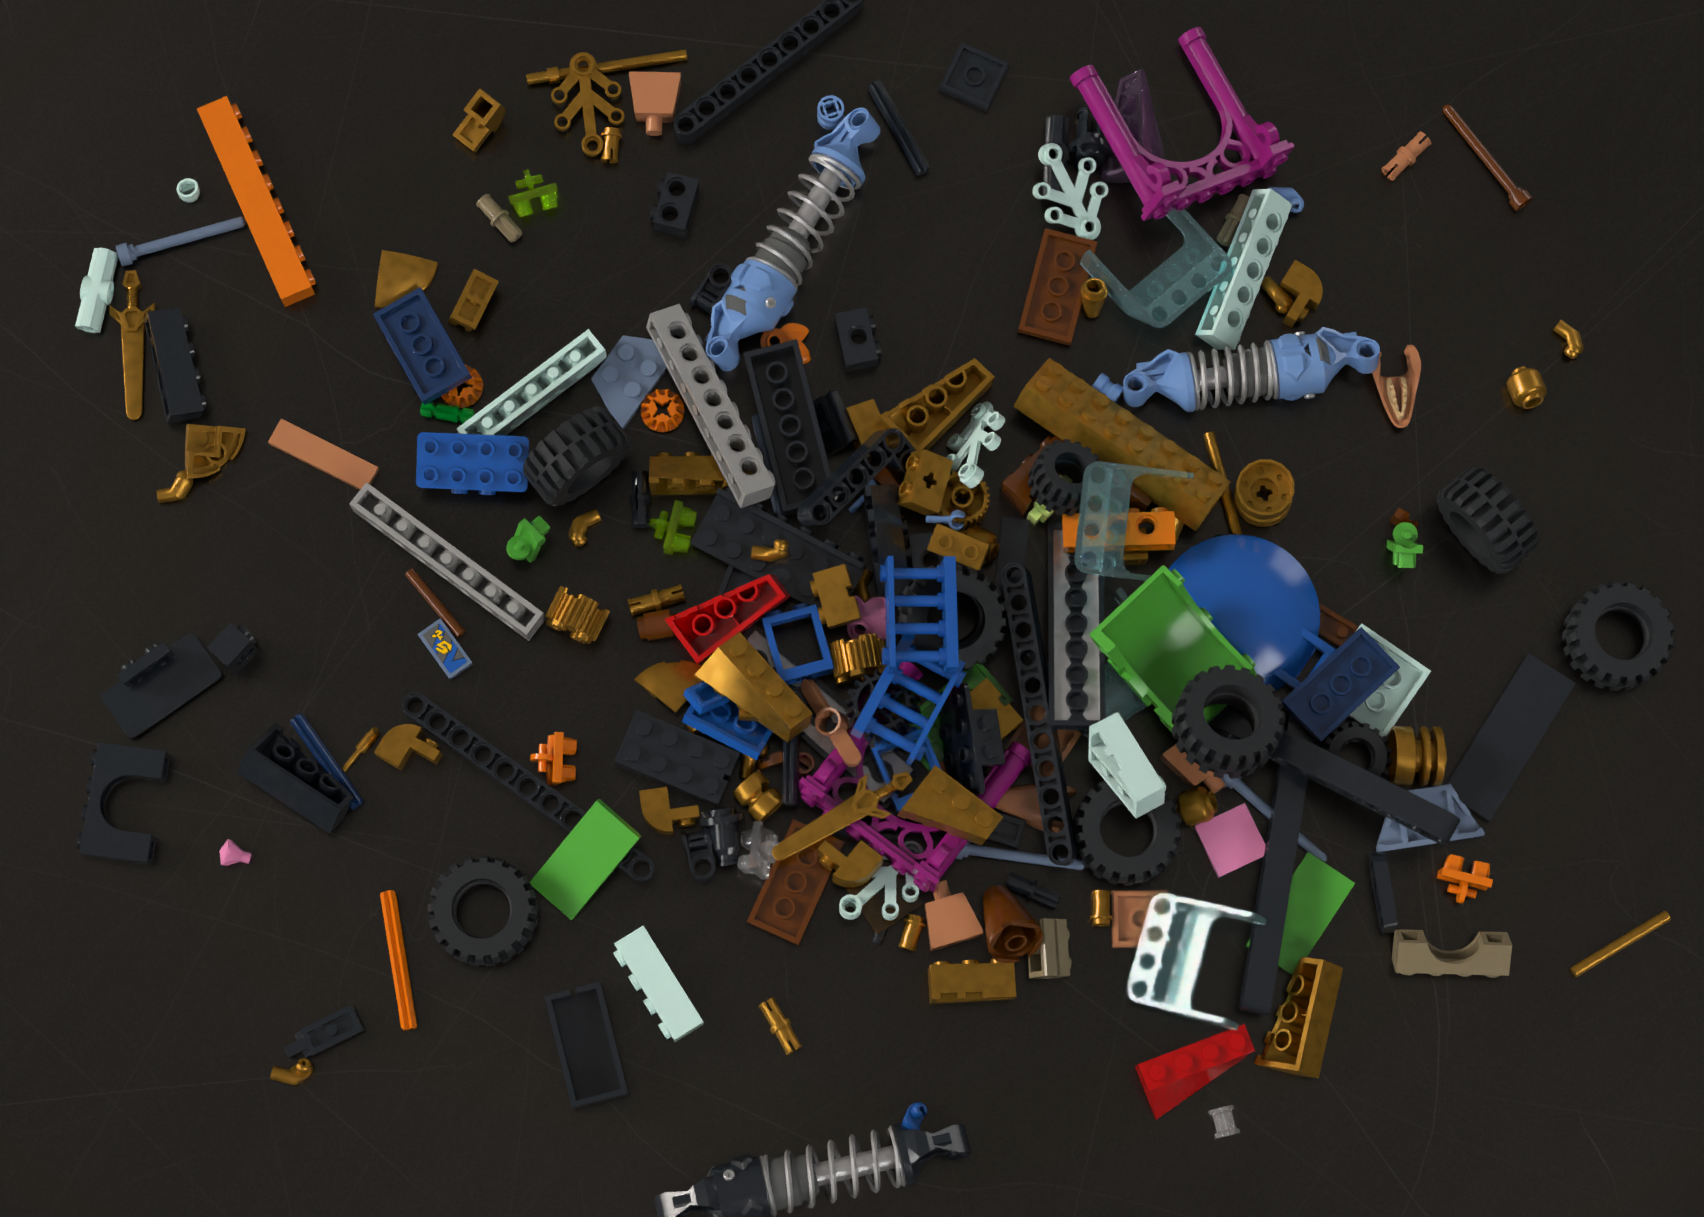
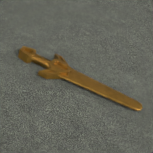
(132, 344)
(856, 807)

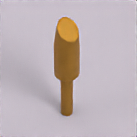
(362, 746)

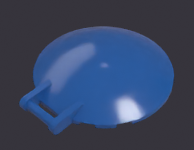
(1257, 603)

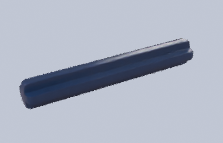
(323, 756)

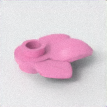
(873, 618)

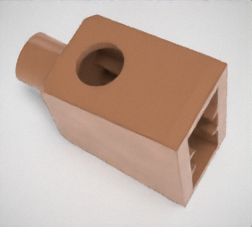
(655, 98)
(1190, 773)
(950, 919)

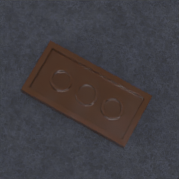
(1056, 287)
(792, 891)

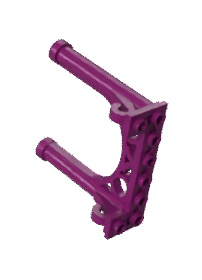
(1152, 174)
(927, 873)

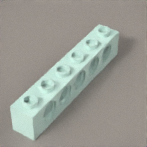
(1250, 258)
(537, 388)

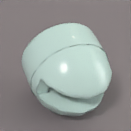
(188, 190)

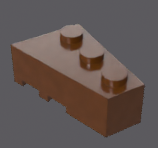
(1015, 485)

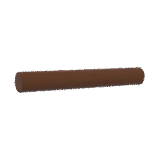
(435, 602)

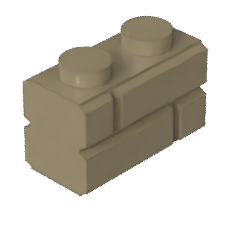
(1052, 957)

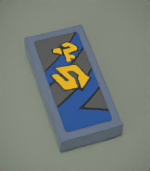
(445, 649)

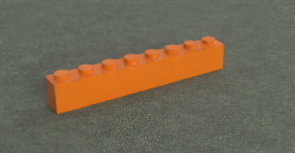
(256, 202)

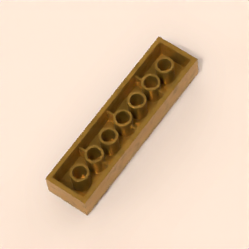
(1085, 415)

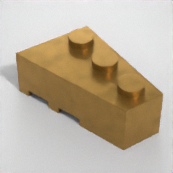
(950, 808)
(971, 981)

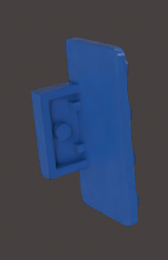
(471, 462)

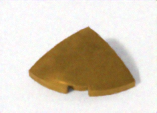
(401, 275)
(210, 448)
(669, 682)

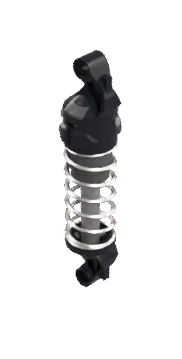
(765, 1185)

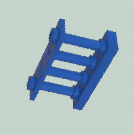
(944, 601)
(881, 699)

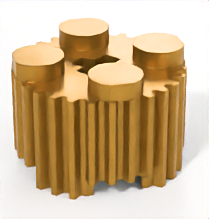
(975, 507)
(576, 615)
(856, 658)

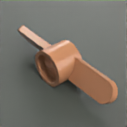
(823, 712)

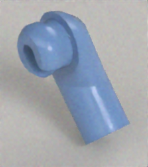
(1291, 196)

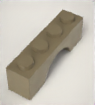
(1486, 955)

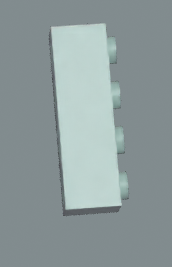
(658, 983)

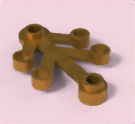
(587, 98)

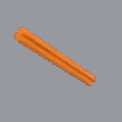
(398, 960)

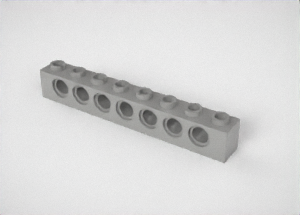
(746, 488)
(447, 561)

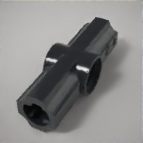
(1056, 132)

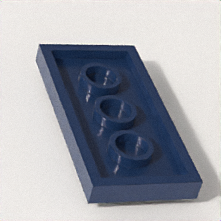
(422, 346)
(1340, 684)

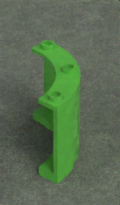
(1163, 641)

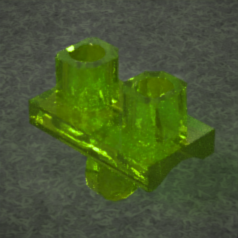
(521, 200)
(679, 516)

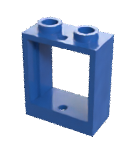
(806, 671)
(884, 748)

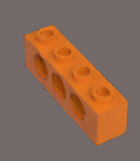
(1160, 539)

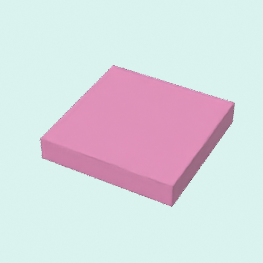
(1231, 840)

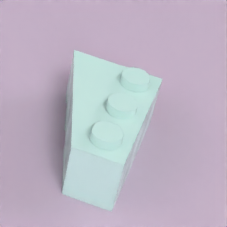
(1125, 765)

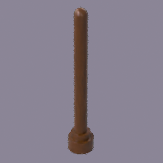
(1518, 197)

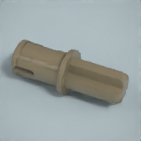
(499, 218)
(1232, 221)

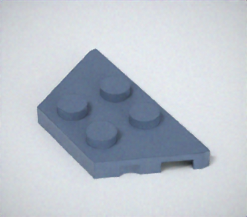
(628, 376)
(1396, 836)

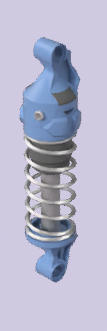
(768, 281)

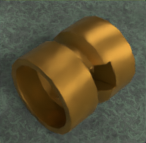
(758, 796)

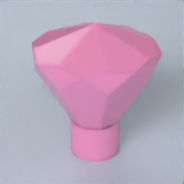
(231, 854)

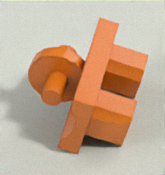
(551, 756)
(1453, 873)

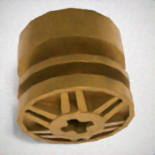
(1277, 485)
(1422, 755)

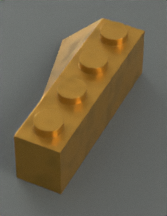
(939, 405)
(685, 474)
(755, 687)
(1303, 1020)

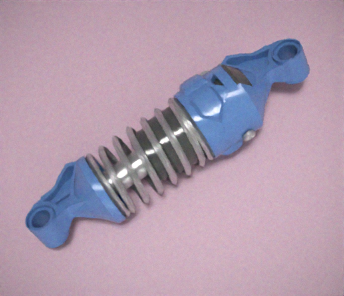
(1280, 369)

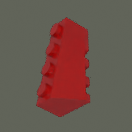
(719, 619)
(1186, 1070)

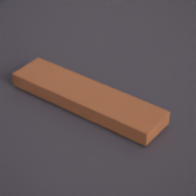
(322, 455)

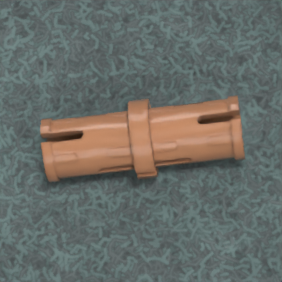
(1406, 155)

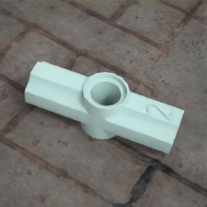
(97, 290)

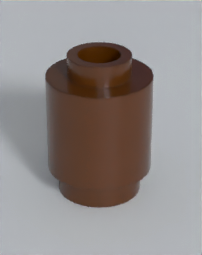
(654, 626)

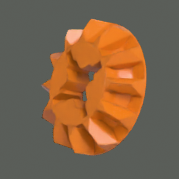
(468, 395)
(662, 423)

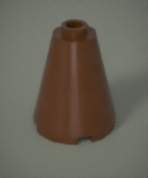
(1009, 926)

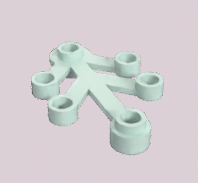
(1072, 194)
(981, 417)
(883, 877)

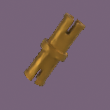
(656, 600)
(780, 1025)

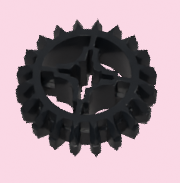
(864, 689)

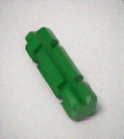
(446, 412)

